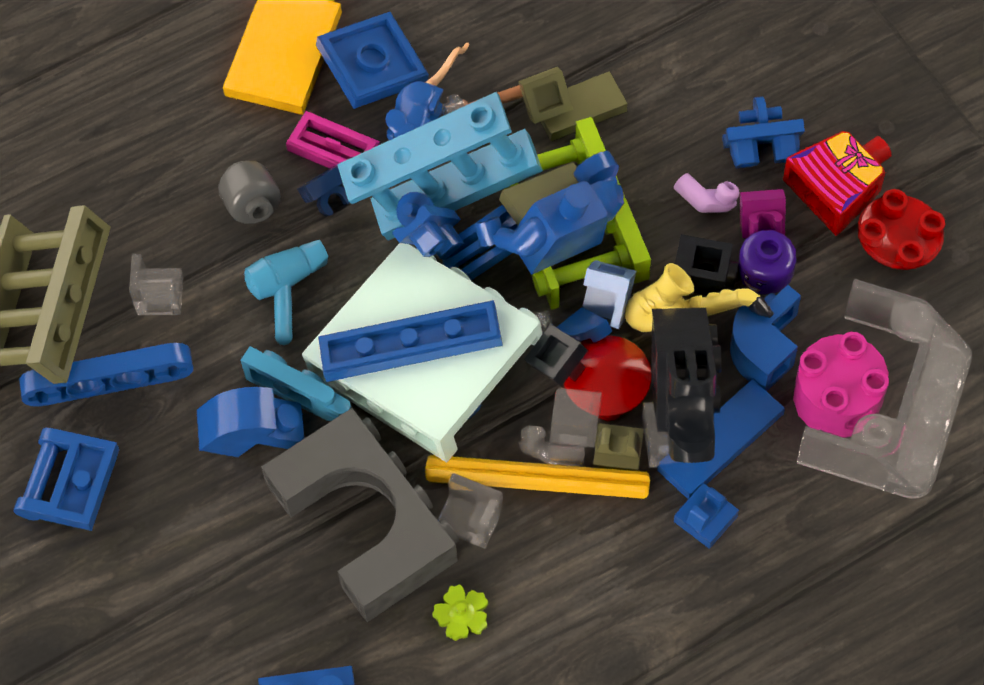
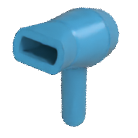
(277, 274)

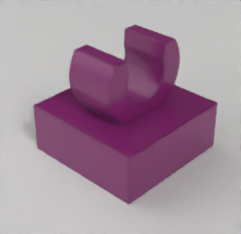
(762, 211)

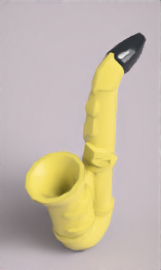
(668, 293)

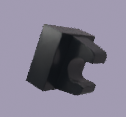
(557, 356)

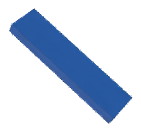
(410, 341)

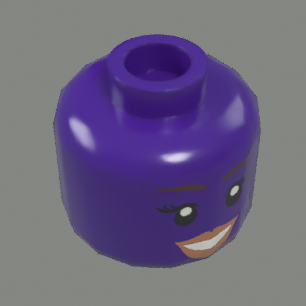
(767, 262)

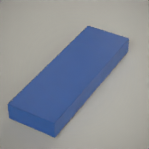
(736, 428)

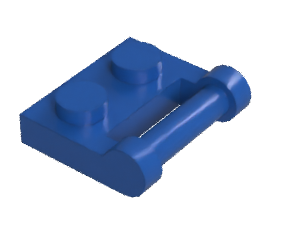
(79, 484)

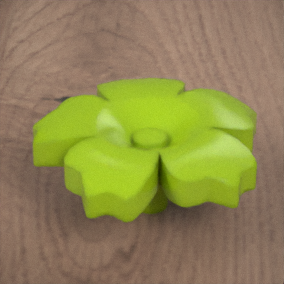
(461, 612)

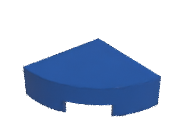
(585, 325)

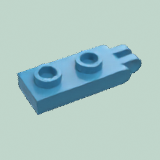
(303, 387)

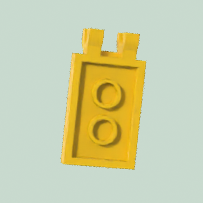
(280, 53)

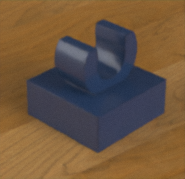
(322, 187)

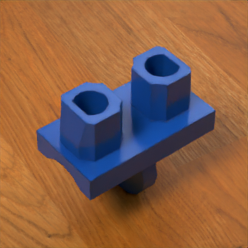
(744, 139)
(427, 226)

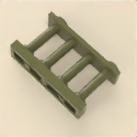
(67, 294)

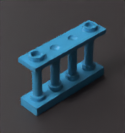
(443, 139)

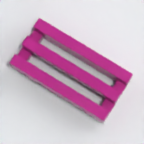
(332, 129)

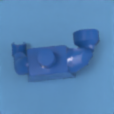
(563, 221)

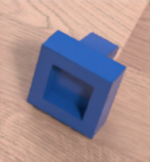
(706, 515)

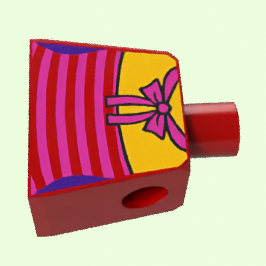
(838, 177)

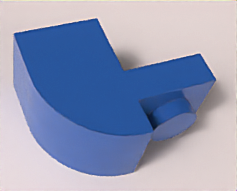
(759, 346)
(248, 417)

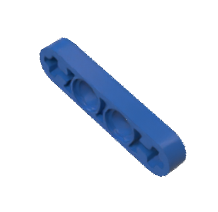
(110, 374)

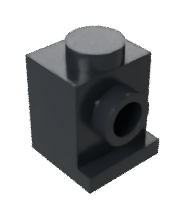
(707, 263)

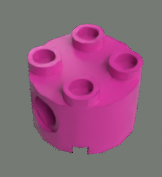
(840, 383)

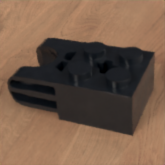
(686, 381)

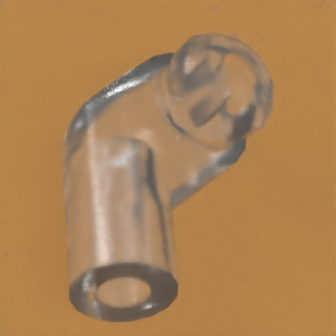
(549, 452)

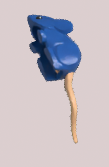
(419, 101)

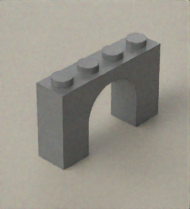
(349, 455)

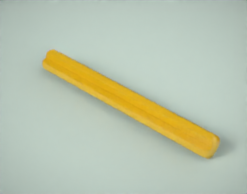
(541, 476)

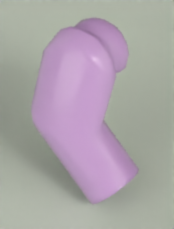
(707, 200)

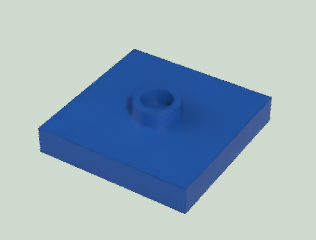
(371, 59)

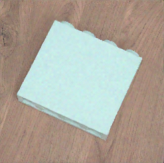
(434, 396)

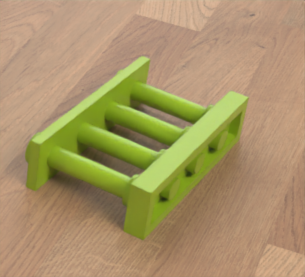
(630, 247)

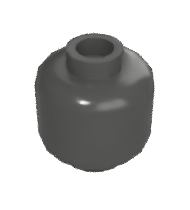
(247, 190)

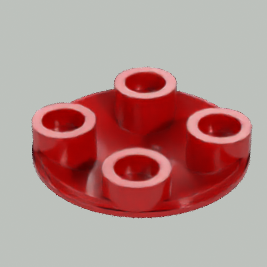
(901, 231)
(618, 371)

